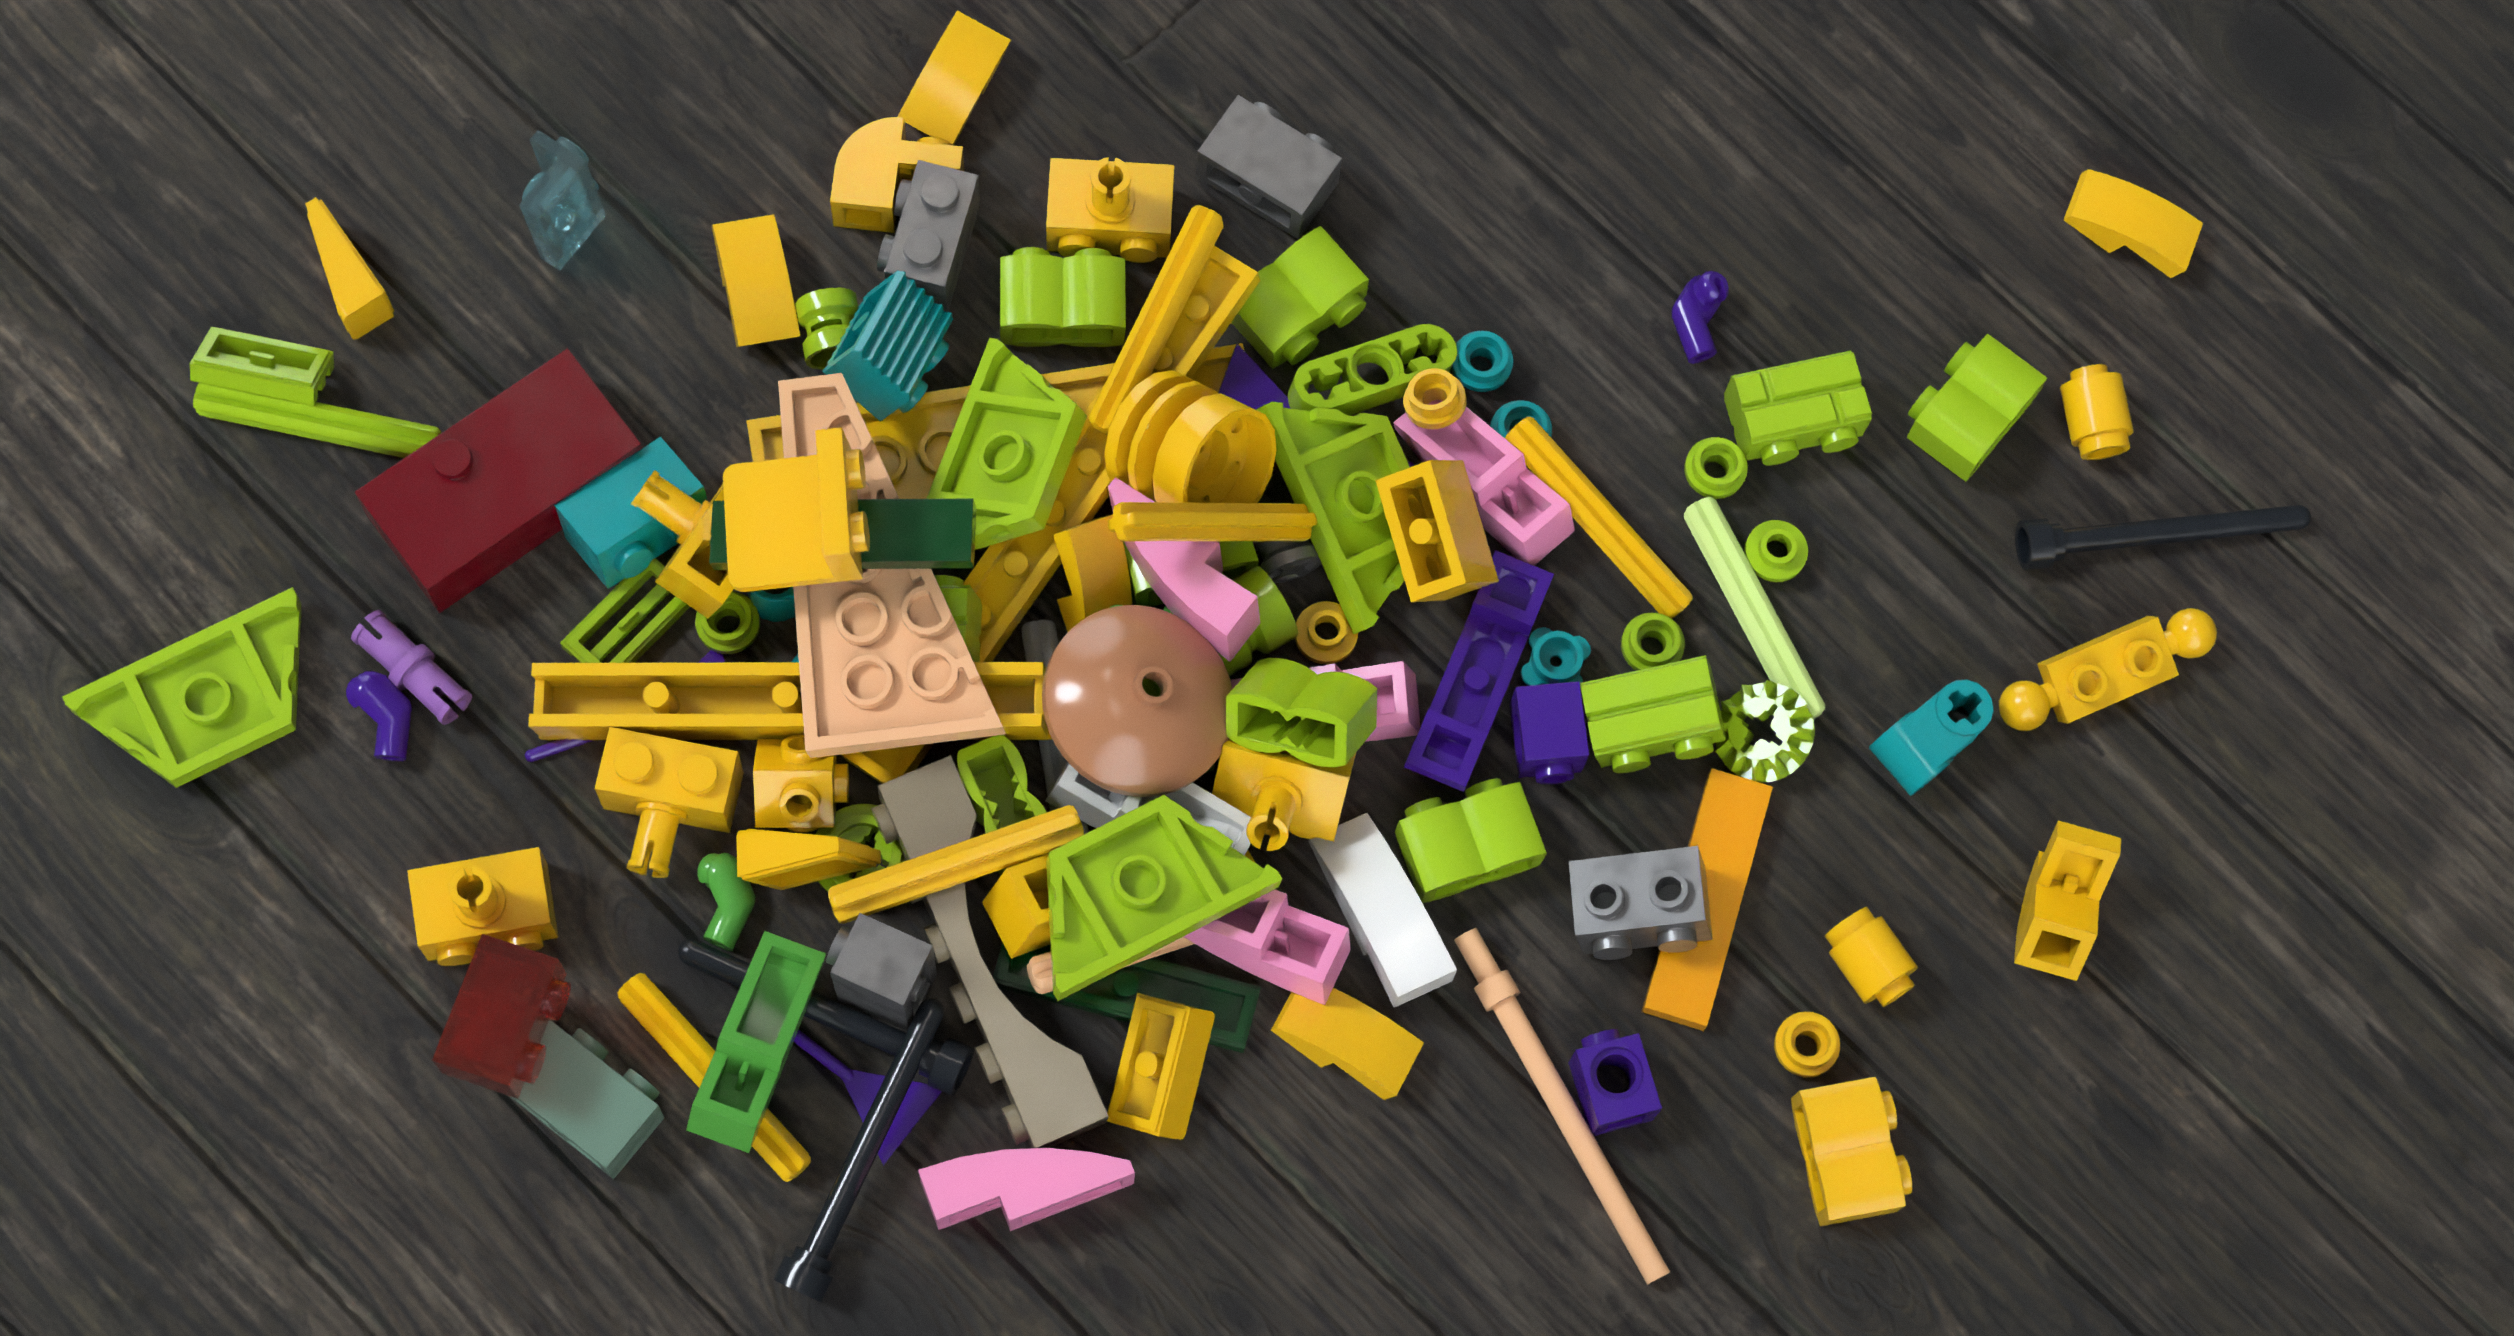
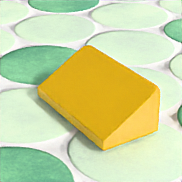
(1160, 1067)

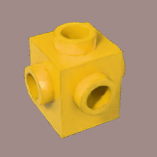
(794, 788)

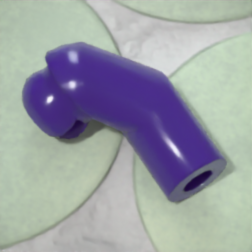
(1693, 312)
(388, 708)

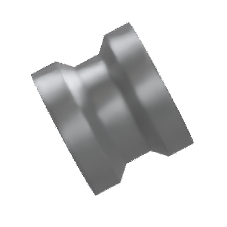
(1287, 559)

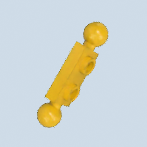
(2107, 669)

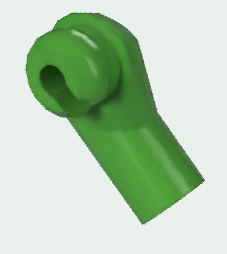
(732, 895)

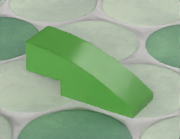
(755, 1042)

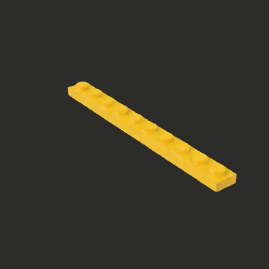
(1018, 569)

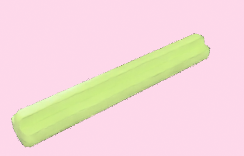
(1750, 601)

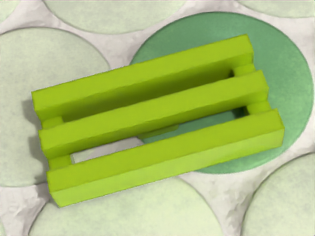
(261, 365)
(609, 605)

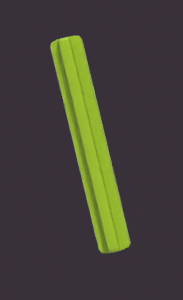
(315, 422)

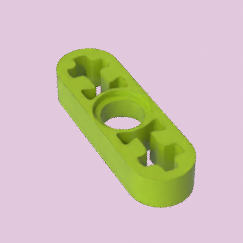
(1388, 352)

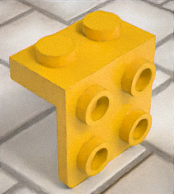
(796, 517)

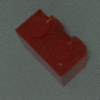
(502, 1017)

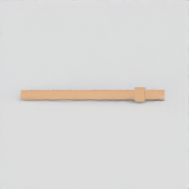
(1499, 993)

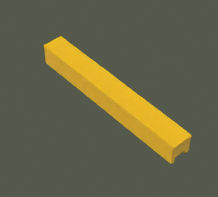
(728, 699)

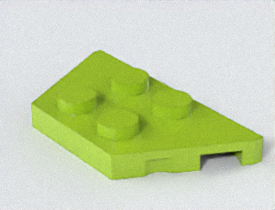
(1009, 447)
(1333, 469)
(204, 694)
(1140, 889)

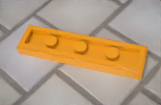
(1727, 837)

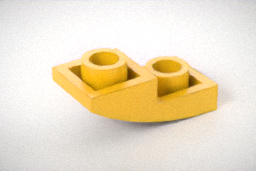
(954, 78)
(2124, 214)
(756, 280)
(1094, 569)
(1351, 1037)

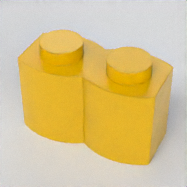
(1850, 1151)

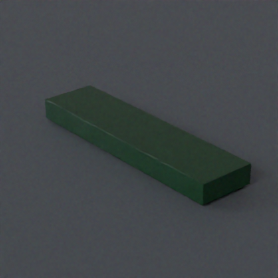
(900, 532)
(1116, 994)

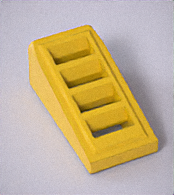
(354, 287)
(798, 859)

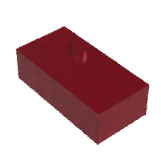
(493, 479)

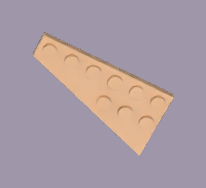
(879, 650)

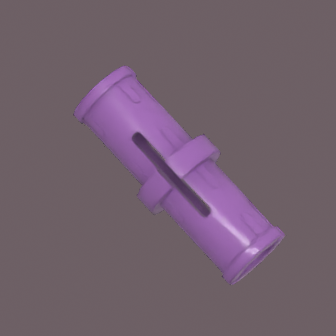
(411, 667)

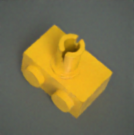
(1110, 208)
(688, 571)
(666, 786)
(1281, 794)
(485, 895)

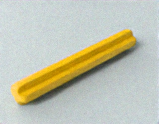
(1159, 312)
(1600, 519)
(1211, 521)
(954, 864)
(694, 1056)

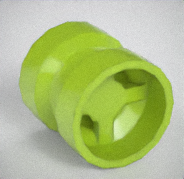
(825, 317)

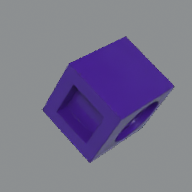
(1549, 731)
(1608, 1110)

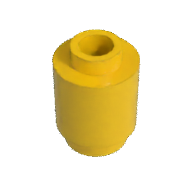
(2097, 412)
(1871, 957)

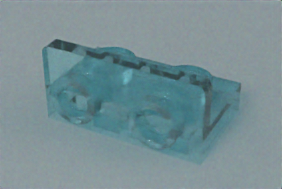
(560, 200)

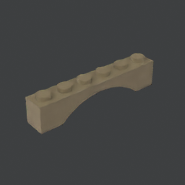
(1044, 1080)

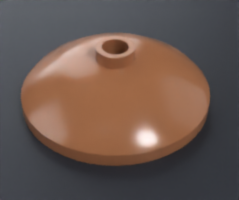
(1112, 725)

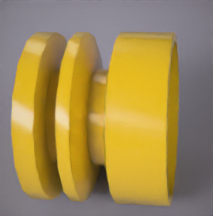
(1189, 443)

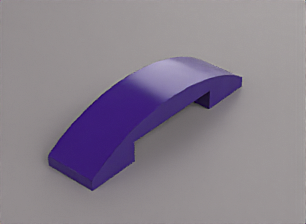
(1479, 673)

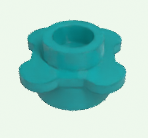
(1549, 644)

